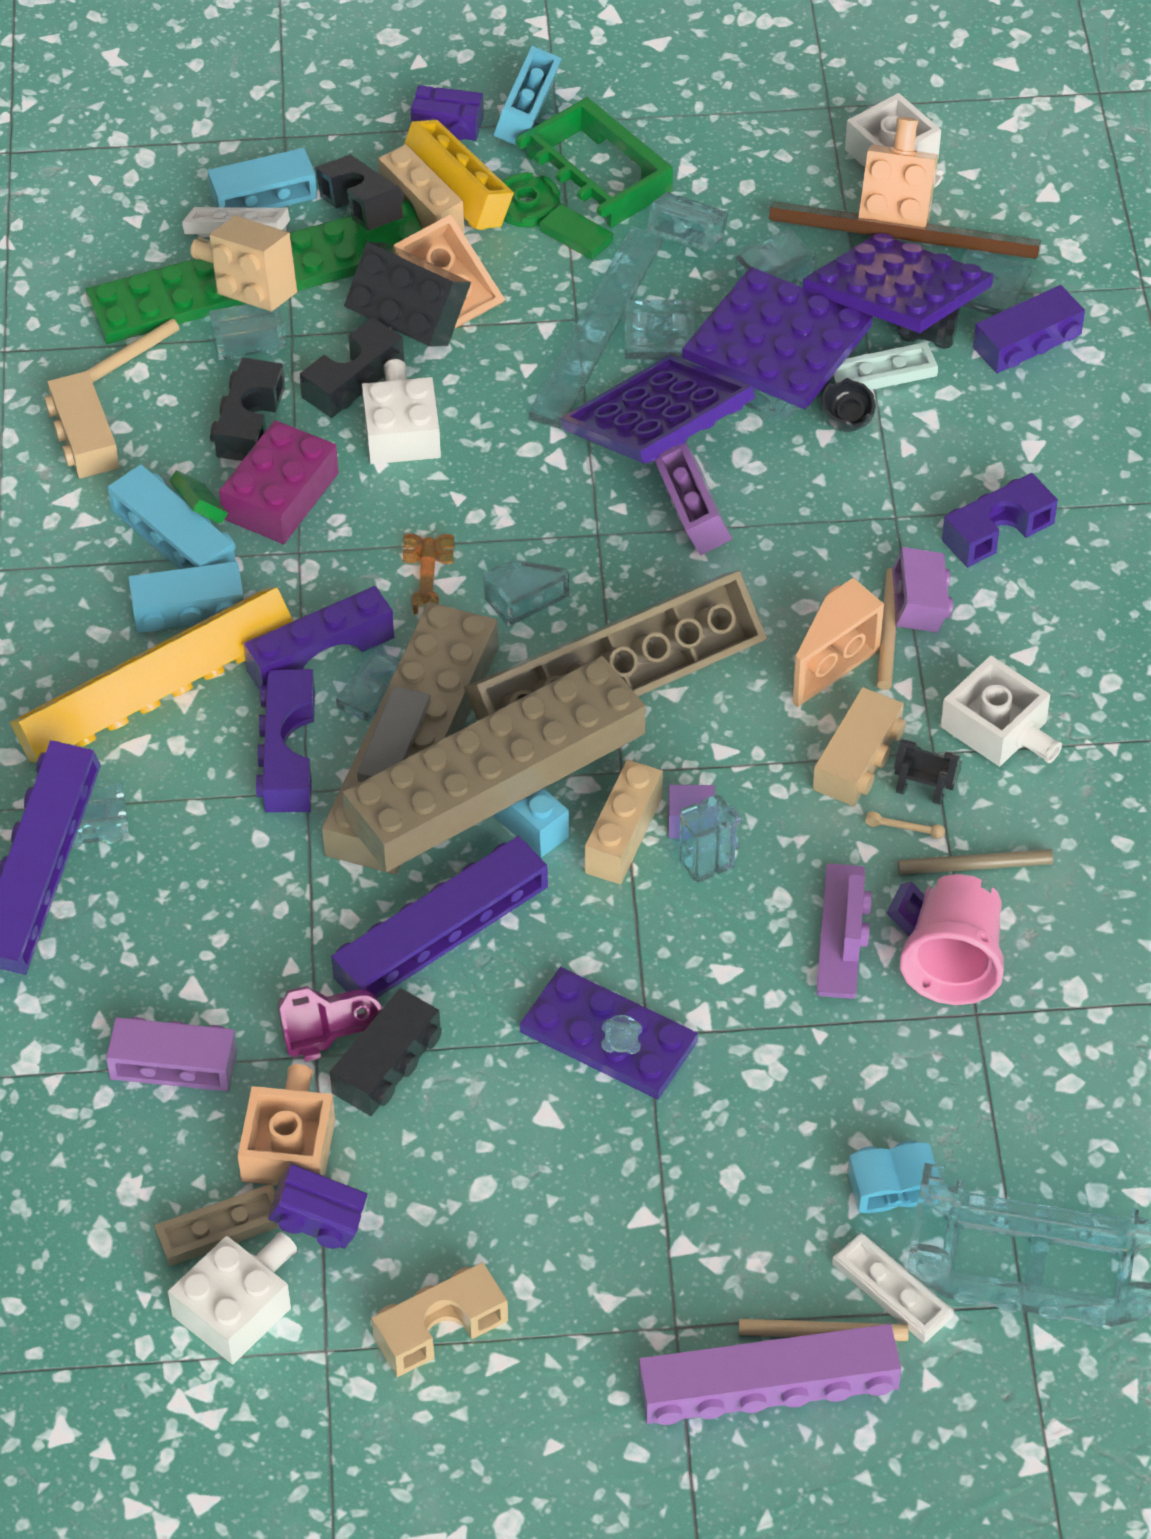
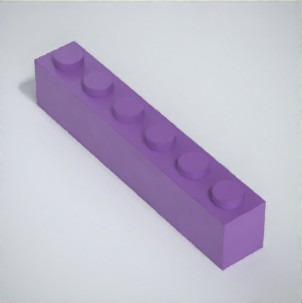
(769, 1374)

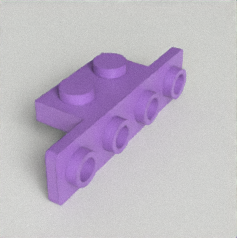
(842, 930)

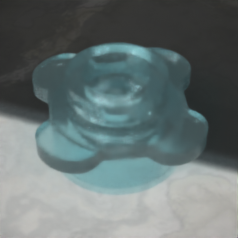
(621, 1034)

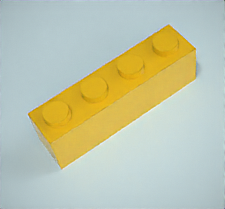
(482, 192)

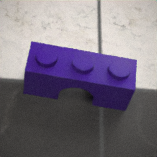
(973, 529)

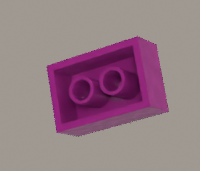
(279, 481)

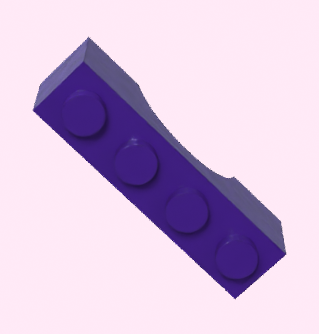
(357, 620)
(286, 775)

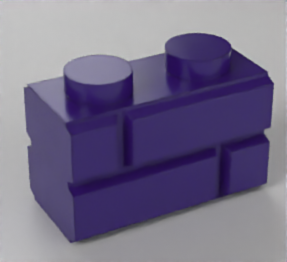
(455, 109)
(317, 1207)

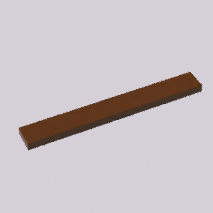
(930, 234)

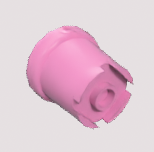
(955, 943)

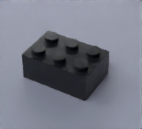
(407, 294)

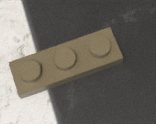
(204, 1228)

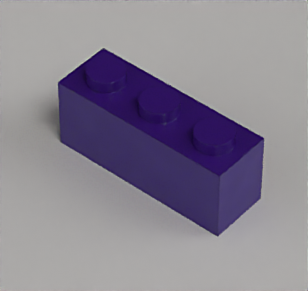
(1028, 329)

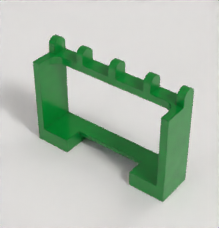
(599, 126)

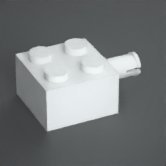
(879, 126)
(401, 417)
(999, 713)
(233, 1295)

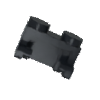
(940, 333)
(926, 768)

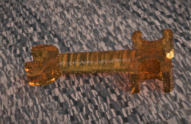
(427, 551)

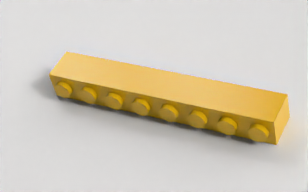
(151, 676)

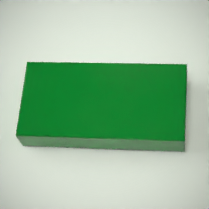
(576, 231)
(198, 497)

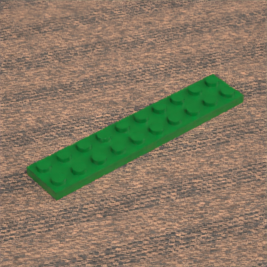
(190, 289)

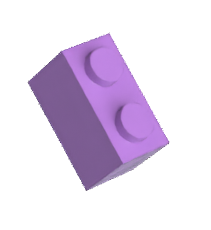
(921, 590)

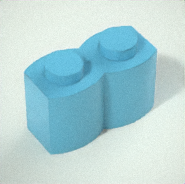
(888, 1177)

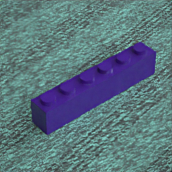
(42, 848)
(441, 919)

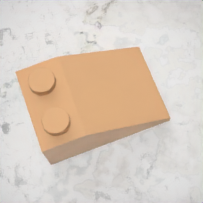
(450, 250)
(838, 639)

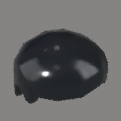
(848, 405)

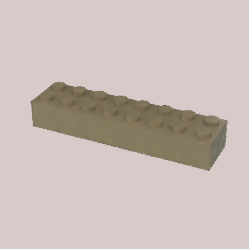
(641, 647)
(441, 658)
(494, 763)

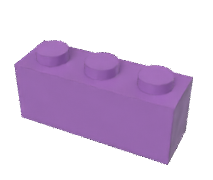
(693, 498)
(172, 1054)

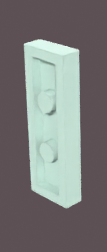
(889, 366)

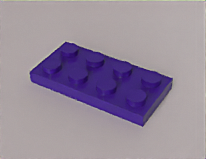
(571, 1020)

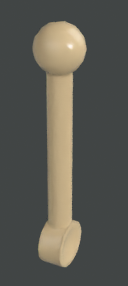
(874, 820)

